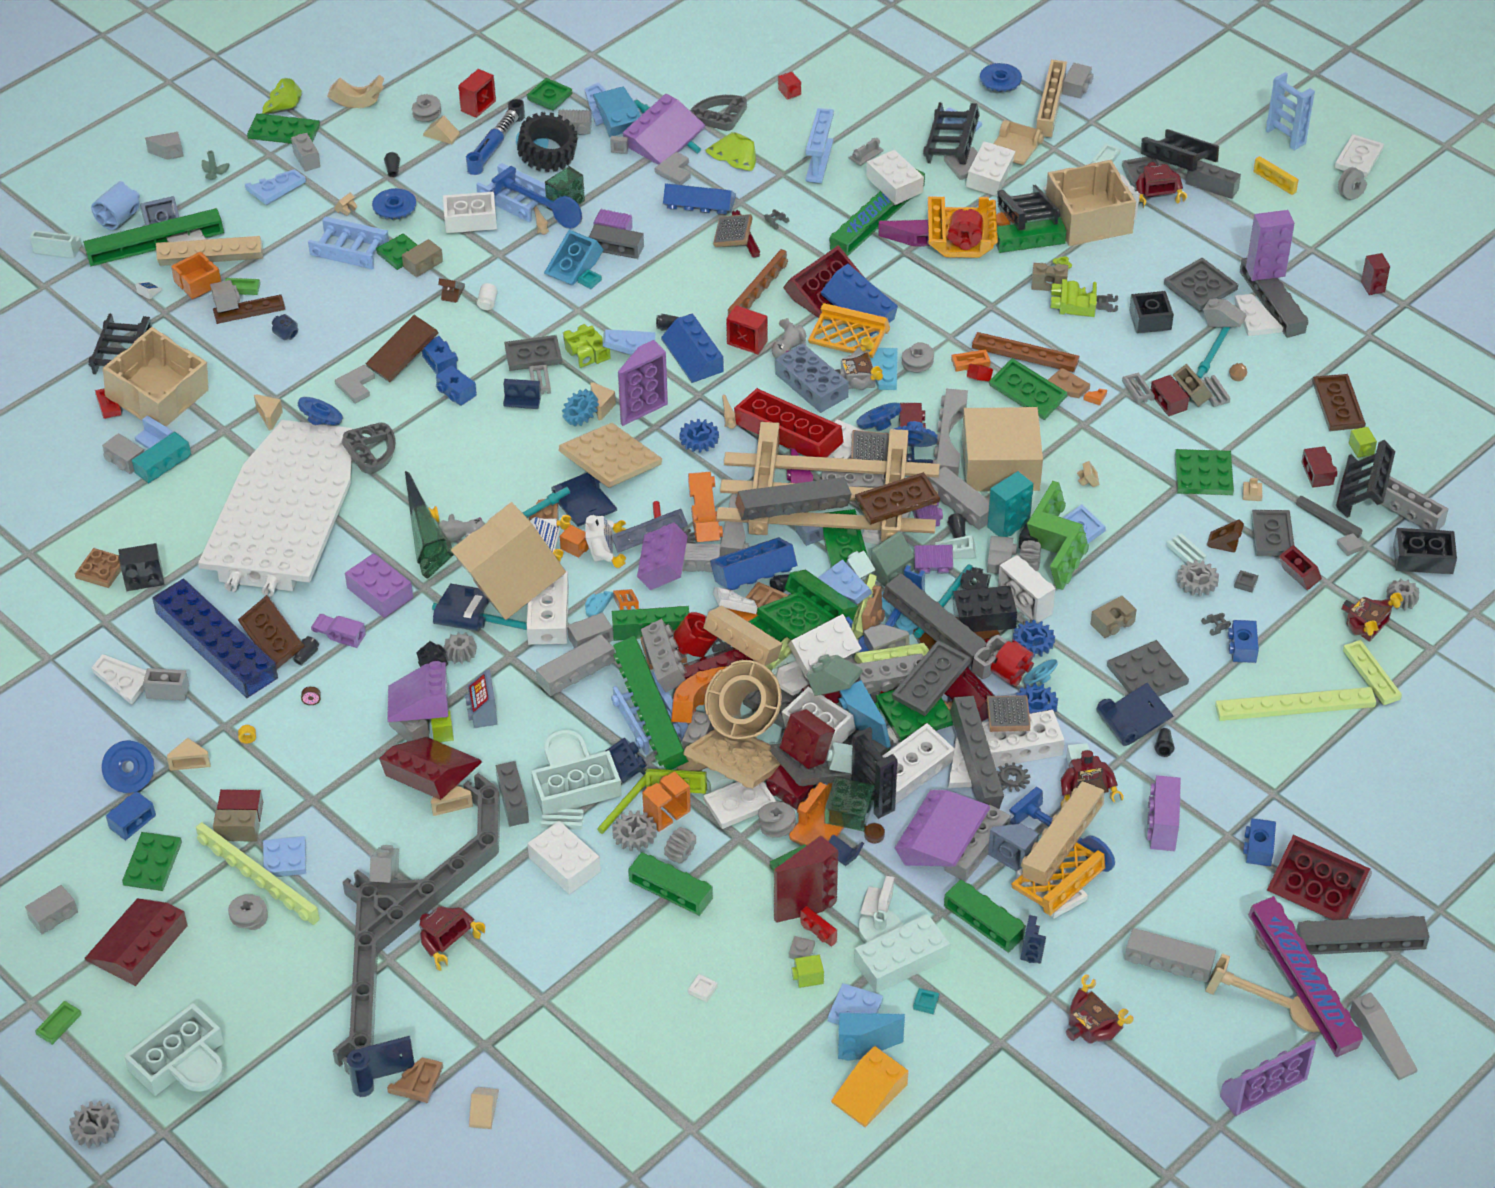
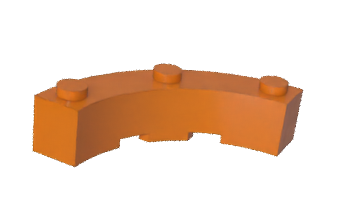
(703, 511)
(691, 694)

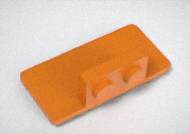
(812, 817)

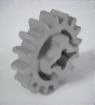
(1197, 578)
(634, 830)
(94, 1124)

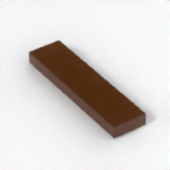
(251, 309)

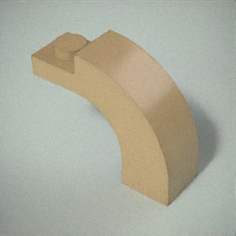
(353, 96)

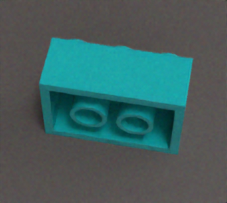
(1010, 505)

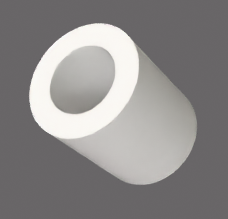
(487, 296)

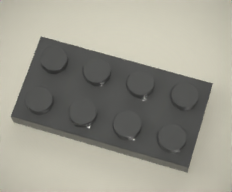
(931, 678)

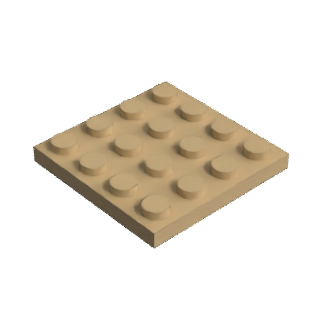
(610, 454)
(741, 760)

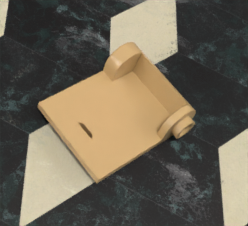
(1019, 139)

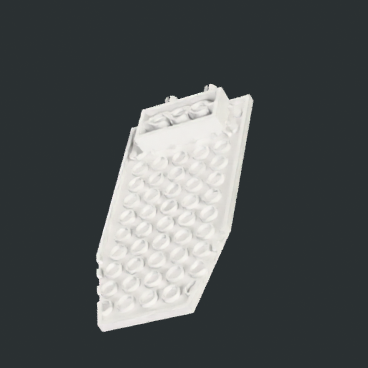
(281, 509)

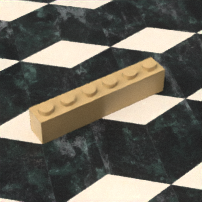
(1051, 97)
(214, 249)
(1062, 833)

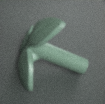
(211, 168)

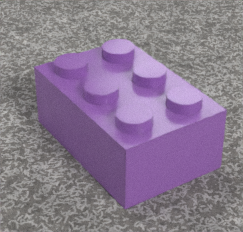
(662, 556)
(379, 585)
(1164, 813)

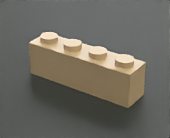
(743, 635)

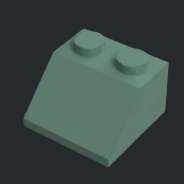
(891, 558)
(832, 674)

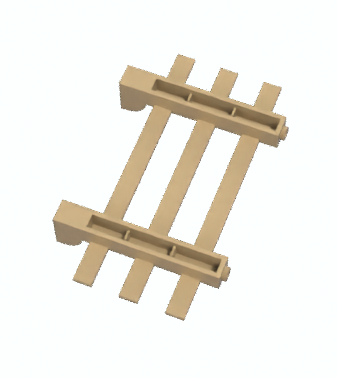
(768, 460)

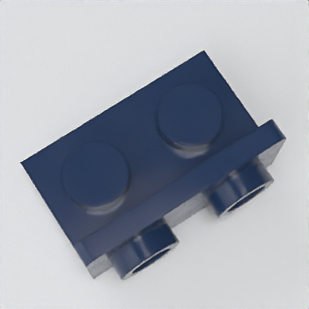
(522, 393)
(627, 759)
(1033, 943)

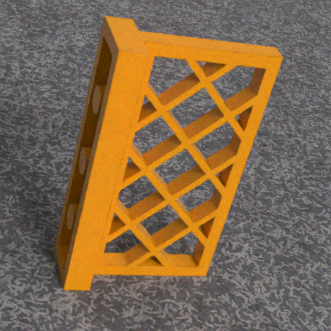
(854, 320)
(1070, 883)

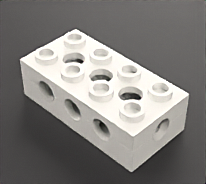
(554, 628)
(1040, 742)
(919, 759)

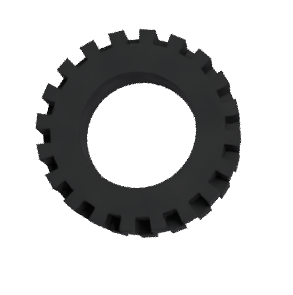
(554, 129)

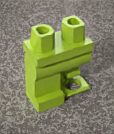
(1074, 299)
(586, 343)

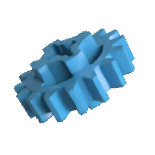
(580, 407)

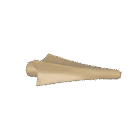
(541, 222)
(729, 415)

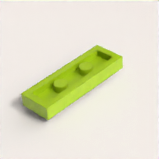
(695, 779)

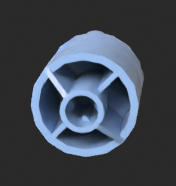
(115, 206)

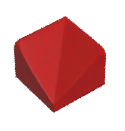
(979, 372)

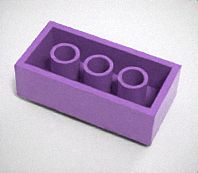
(1270, 245)

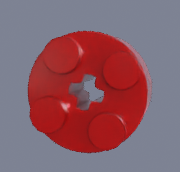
(965, 228)
(692, 636)
(1012, 662)

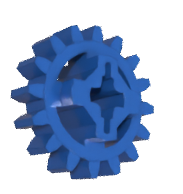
(699, 435)
(1035, 637)
(1039, 697)

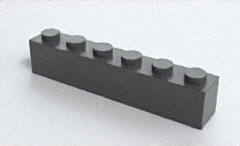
(1278, 303)
(793, 498)
(931, 616)
(976, 751)
(1364, 935)

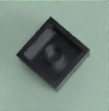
(1151, 312)
(141, 567)

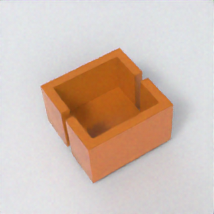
(195, 274)
(672, 795)

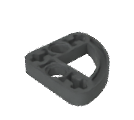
(722, 121)
(354, 440)

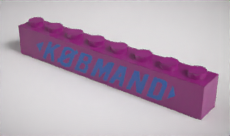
(1305, 976)

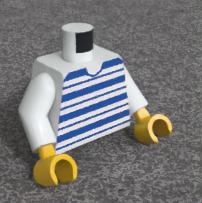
(549, 531)
(600, 541)

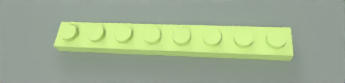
(1295, 703)
(256, 872)

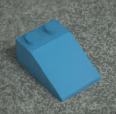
(616, 110)
(573, 257)
(865, 713)
(863, 1031)

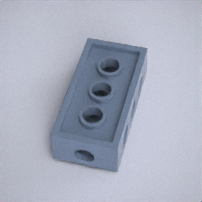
(811, 378)

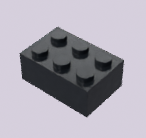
(1425, 550)
(986, 608)

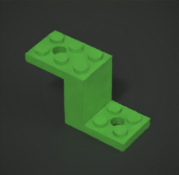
(1058, 535)

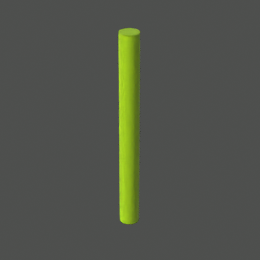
(622, 805)

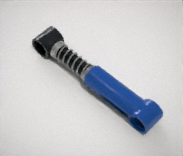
(477, 158)

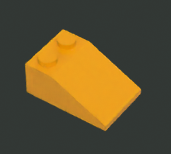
(871, 1086)

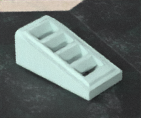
(962, 547)

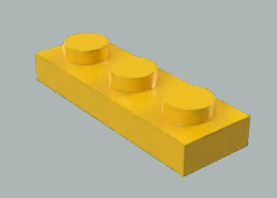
(1275, 175)

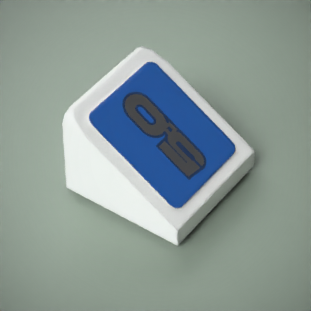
(147, 289)

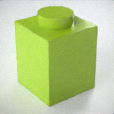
(1362, 442)
(442, 728)
(808, 971)

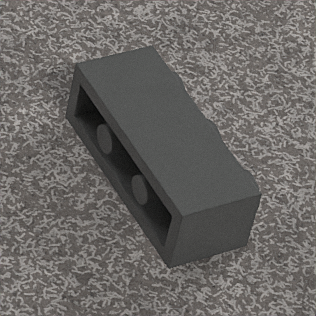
(1214, 179)
(618, 241)
(512, 793)

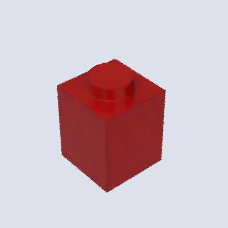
(789, 85)

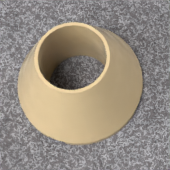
(729, 690)

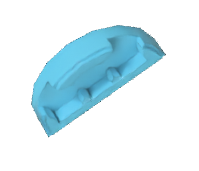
(597, 603)

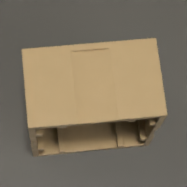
(1092, 202)
(155, 378)
(1001, 443)
(508, 560)

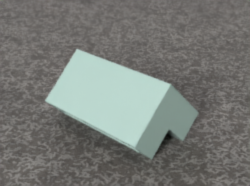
(55, 244)

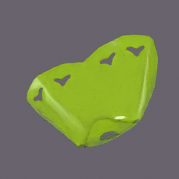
(287, 97)
(735, 147)

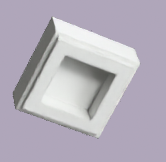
(702, 988)

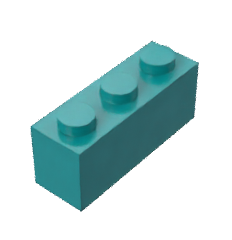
(161, 457)

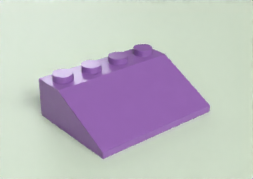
(663, 129)
(643, 382)
(419, 694)
(941, 829)
(1268, 1078)

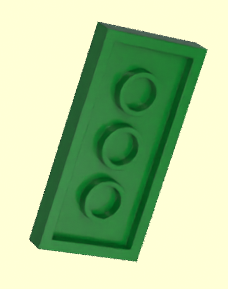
(281, 128)
(1028, 388)
(842, 541)

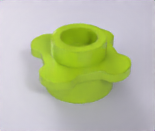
(1062, 260)

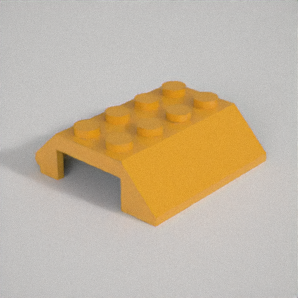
(939, 221)

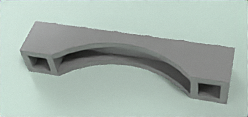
(954, 404)

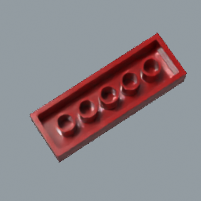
(798, 427)

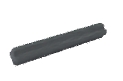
(1328, 516)

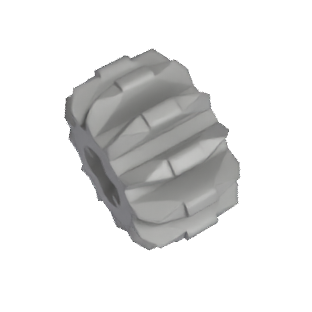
(1031, 553)
(1408, 591)
(460, 648)
(680, 845)

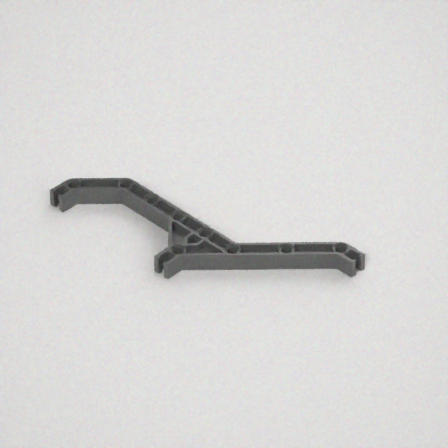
(403, 906)

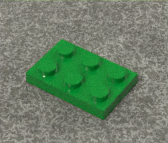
(152, 861)

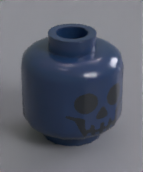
(284, 327)

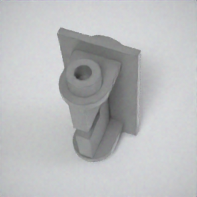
(866, 152)

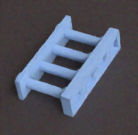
(1302, 111)
(819, 145)
(513, 205)
(344, 231)
(642, 741)

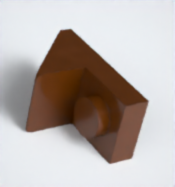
(451, 290)
(1226, 537)

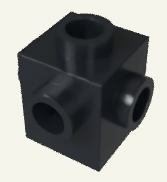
(983, 579)
(431, 652)

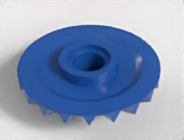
(1000, 77)
(394, 203)
(319, 411)
(879, 416)
(919, 435)
(114, 766)

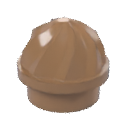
(1238, 372)

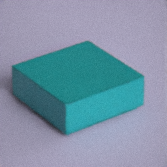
(589, 279)
(926, 1001)

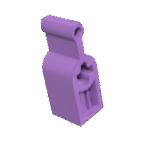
(340, 629)

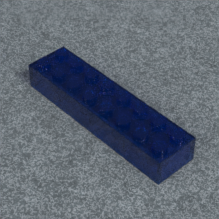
(215, 638)

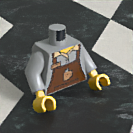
(859, 369)

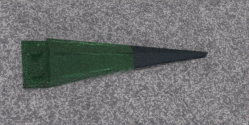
(430, 542)

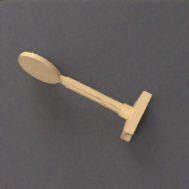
(1297, 1009)

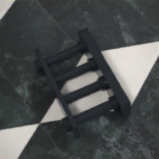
(964, 140)
(1179, 150)
(1027, 207)
(106, 336)
(1375, 486)
(884, 769)

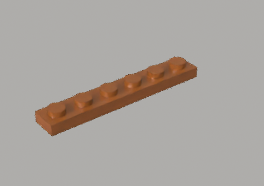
(762, 281)
(1025, 351)

